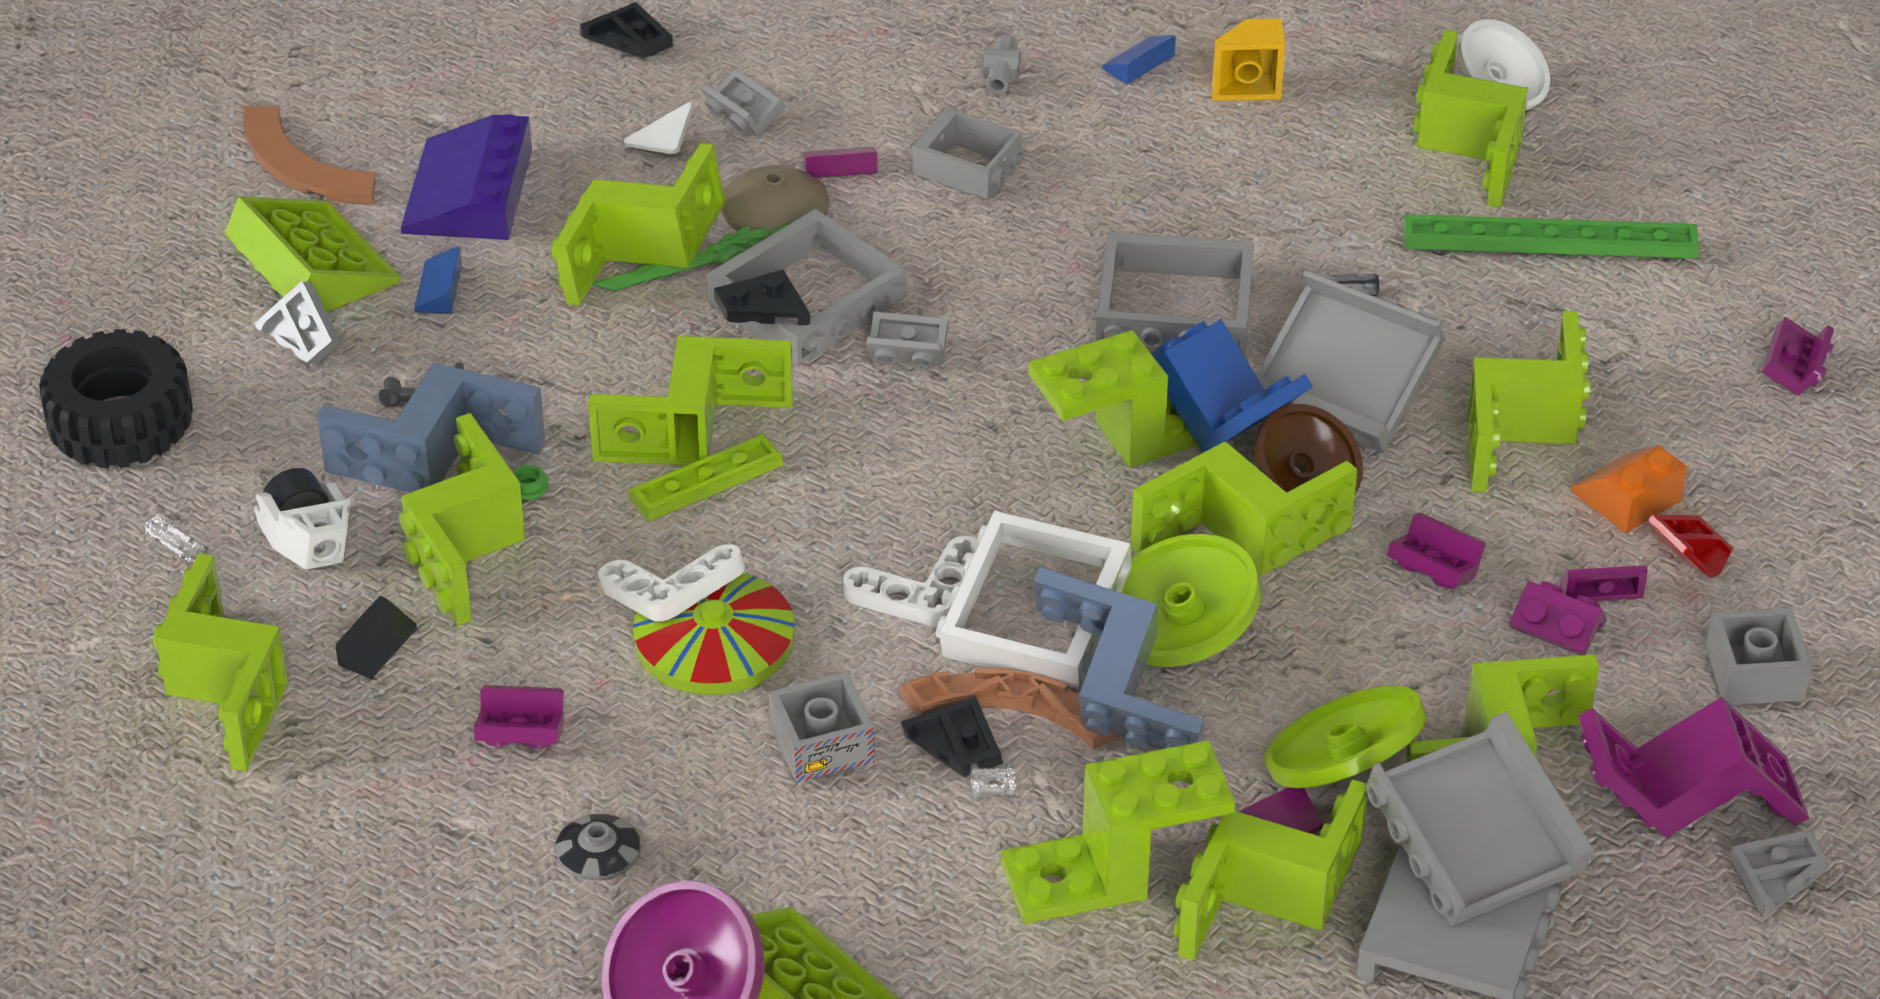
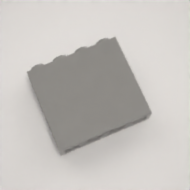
(1357, 354)
(1480, 822)
(1476, 955)

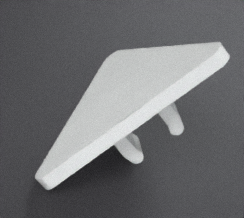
(665, 133)

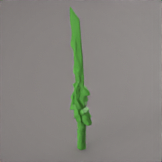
(719, 253)

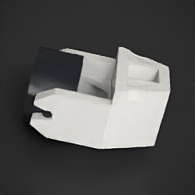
(293, 507)

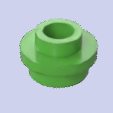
(532, 481)

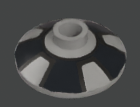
(598, 846)

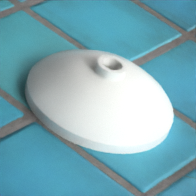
(1504, 55)

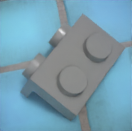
(744, 103)
(907, 339)

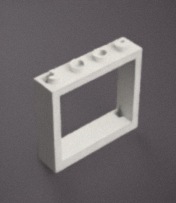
(1041, 537)

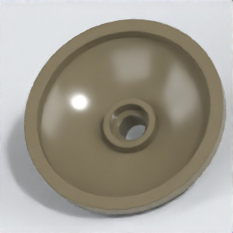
(772, 197)

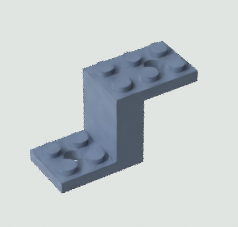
(420, 443)
(1127, 638)

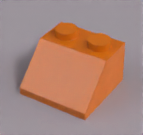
(1634, 487)

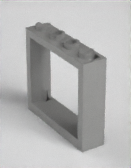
(792, 244)
(1179, 257)

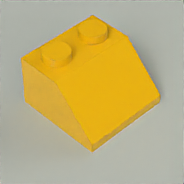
(1249, 61)

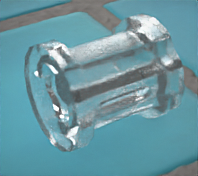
(1005, 788)

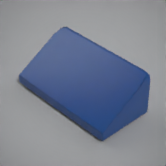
(1141, 58)
(439, 282)

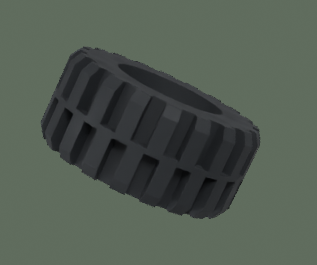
(123, 428)

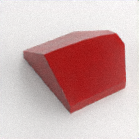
(1693, 542)

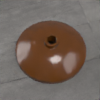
(1305, 439)

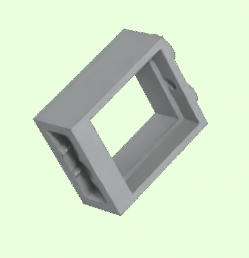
(973, 133)

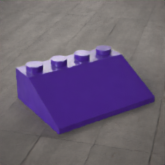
(471, 180)

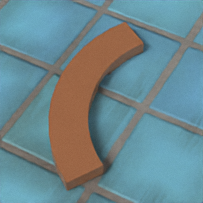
(295, 168)
(1006, 690)

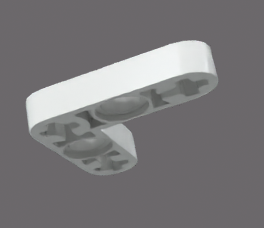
(863, 584)
(667, 598)

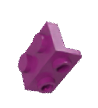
(1797, 356)
(1438, 551)
(1557, 617)
(520, 716)

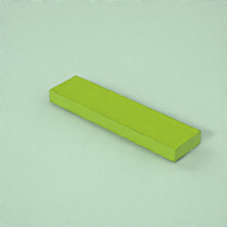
(705, 477)

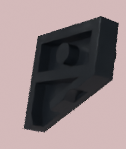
(629, 31)
(761, 300)
(955, 736)

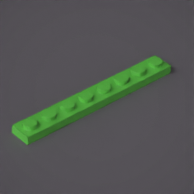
(1551, 236)

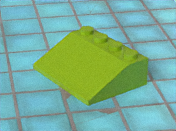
(310, 244)
(808, 964)

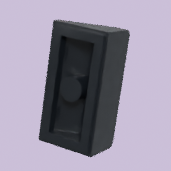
(374, 638)

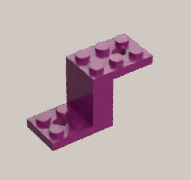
(1692, 767)

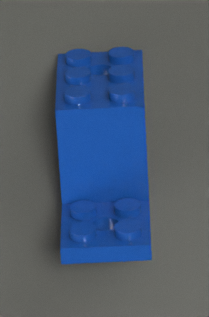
(1217, 387)

